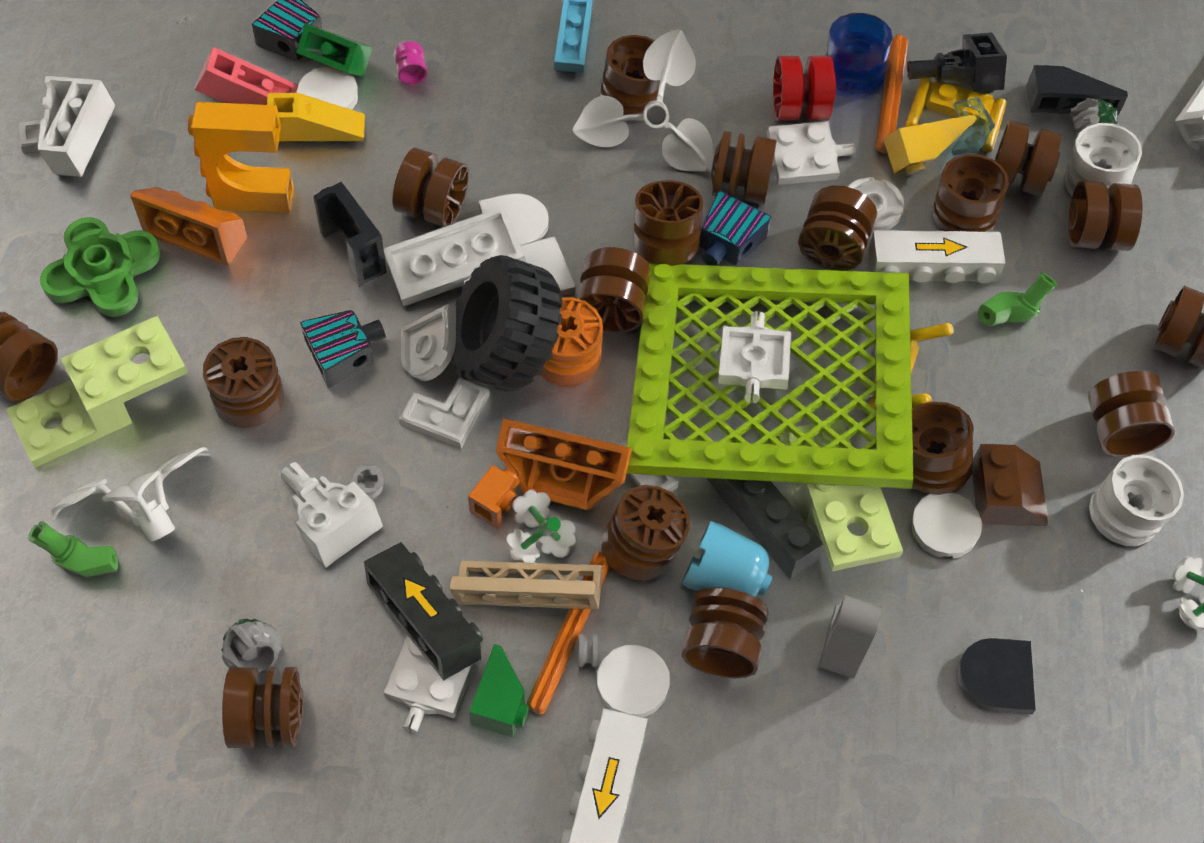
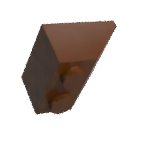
(1008, 486)

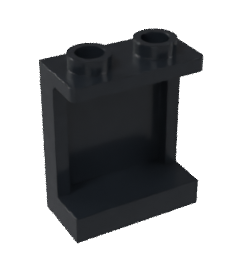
(340, 212)

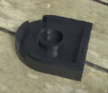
(999, 675)

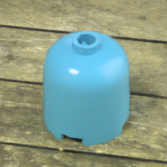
(728, 563)

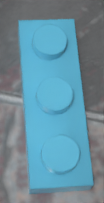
(573, 35)

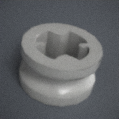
(376, 475)
(587, 650)

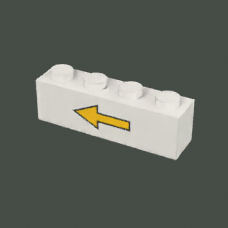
(938, 255)
(607, 777)

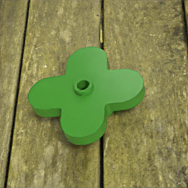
(100, 266)

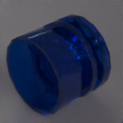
(859, 52)

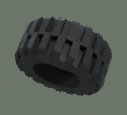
(506, 323)

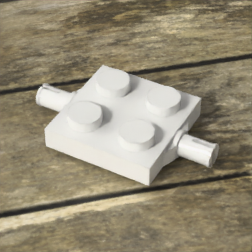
(806, 153)
(755, 357)
(422, 689)

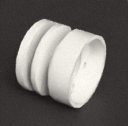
(1103, 155)
(1136, 500)

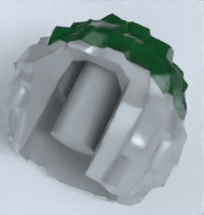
(1093, 112)
(251, 645)

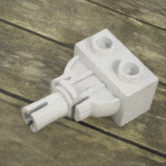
(331, 515)

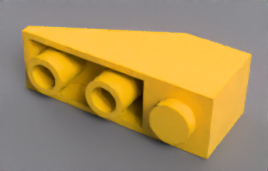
(316, 120)

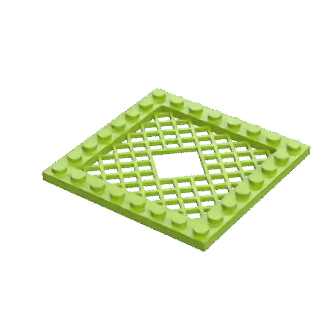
(893, 454)

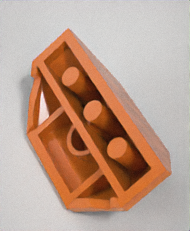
(561, 463)

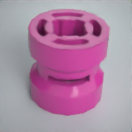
(410, 62)

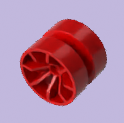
(812, 88)

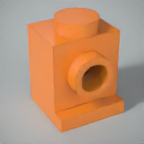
(493, 495)

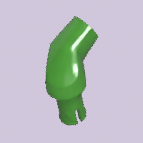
(1015, 305)
(72, 553)

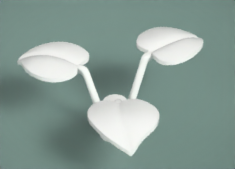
(689, 144)
(151, 516)

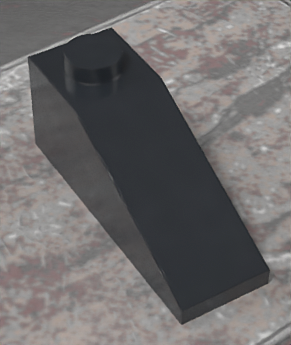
(1061, 89)

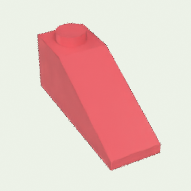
(239, 81)

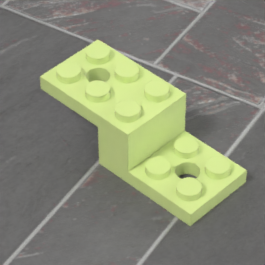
(96, 394)
(837, 506)

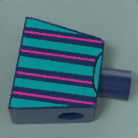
(732, 230)

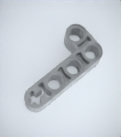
(849, 635)

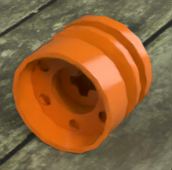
(578, 346)

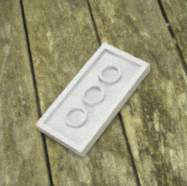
(450, 254)

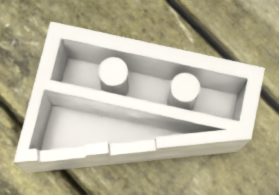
(72, 123)

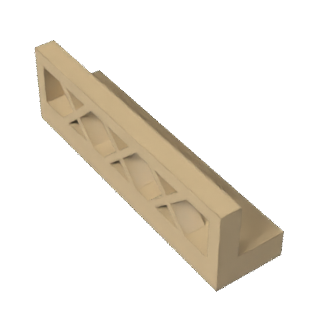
(528, 590)

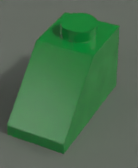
(334, 50)
(499, 697)

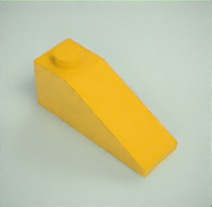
(918, 145)

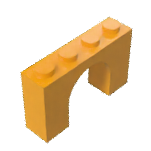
(235, 128)

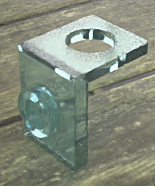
(976, 134)

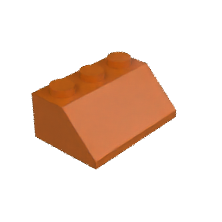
(189, 224)

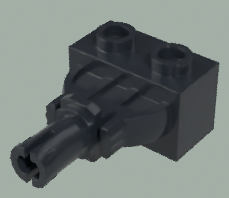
(978, 63)

